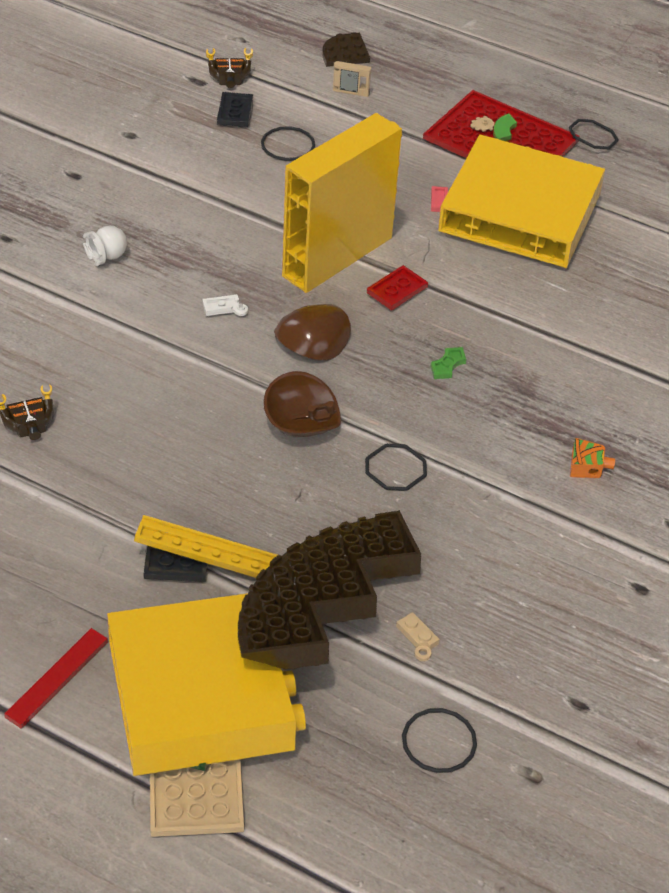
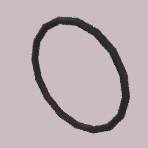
(285, 128)
(426, 767)

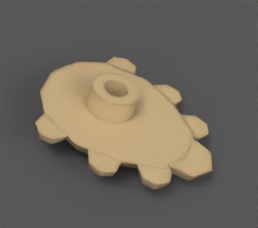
(483, 124)

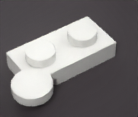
(224, 305)

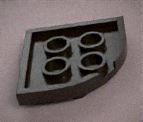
(345, 48)

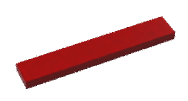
(56, 678)

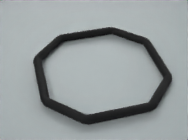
(598, 124)
(392, 487)

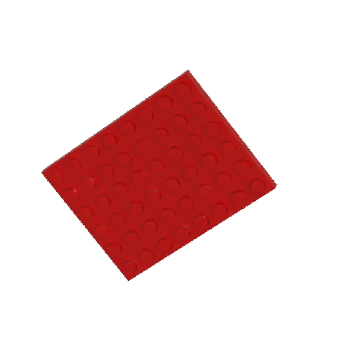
(456, 134)

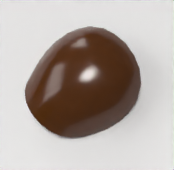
(315, 331)
(301, 405)

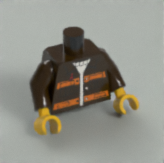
(229, 70)
(28, 416)

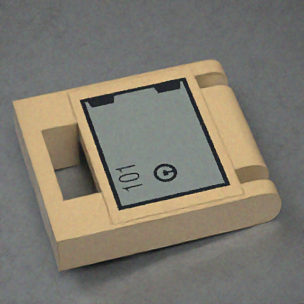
(348, 77)

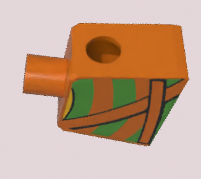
(589, 459)

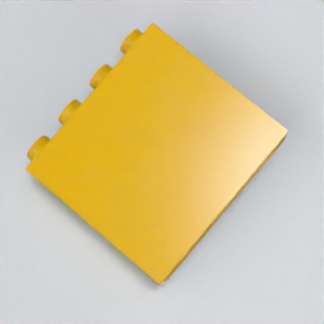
(521, 200)
(340, 201)
(192, 693)

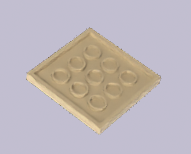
(197, 800)

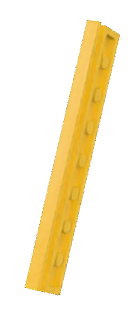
(202, 546)

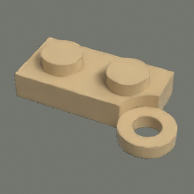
(418, 635)

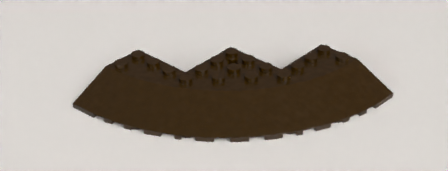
(322, 584)

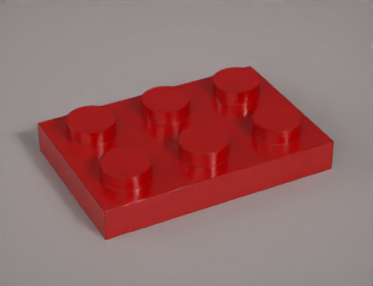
(397, 287)

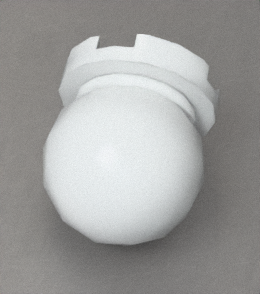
(105, 244)

